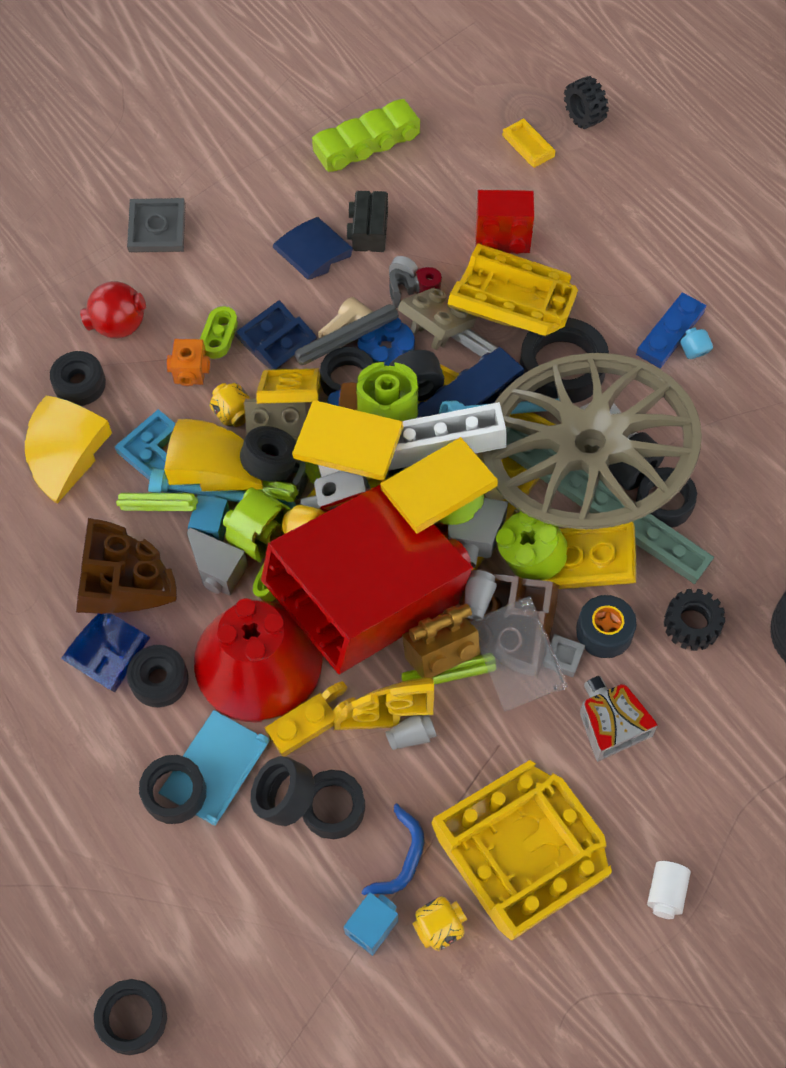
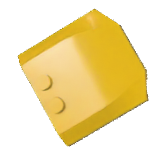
(514, 291)
(524, 847)

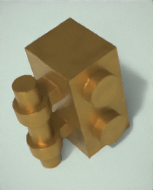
(441, 642)

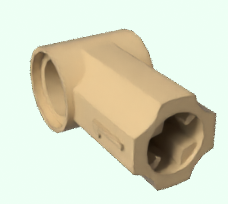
(349, 312)

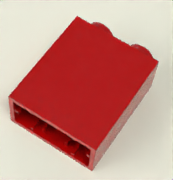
(363, 577)

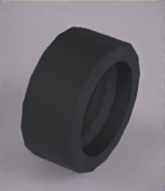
(338, 358)
(670, 517)
(155, 771)
(296, 799)
(351, 823)
(108, 1000)

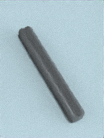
(346, 334)

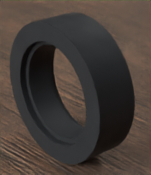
(574, 332)

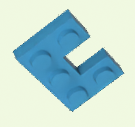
(145, 444)

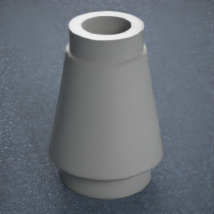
(479, 592)
(411, 732)

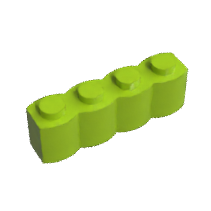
(362, 136)

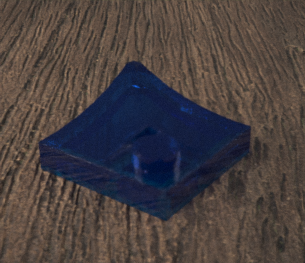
(105, 649)

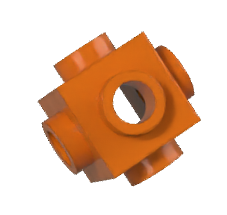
(188, 362)

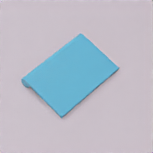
(224, 757)

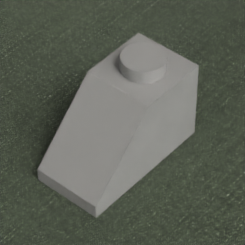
(217, 562)

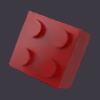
(505, 220)

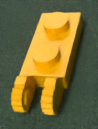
(306, 720)

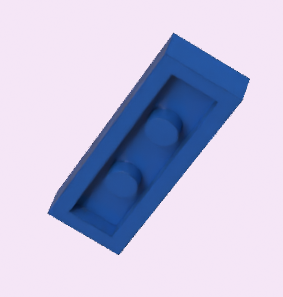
(670, 330)

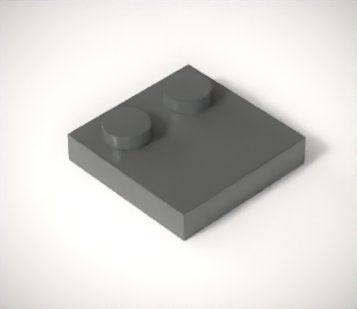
(156, 225)

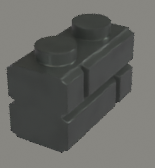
(369, 221)

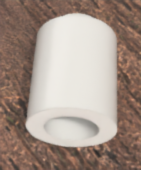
(668, 889)

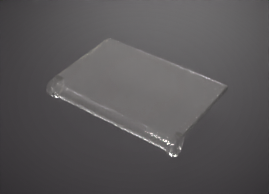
(518, 654)

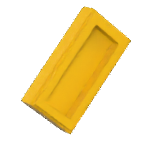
(528, 143)

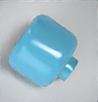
(696, 343)

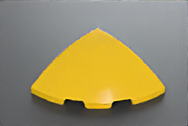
(62, 444)
(207, 456)
(386, 705)

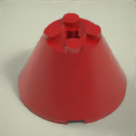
(256, 662)

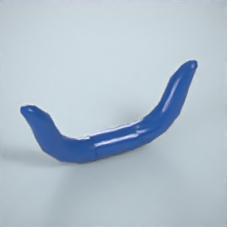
(411, 861)

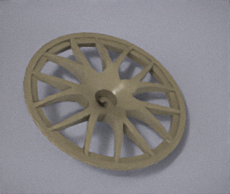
(595, 438)

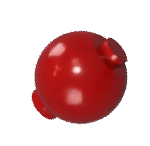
(114, 310)

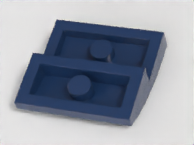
(312, 248)
(275, 335)

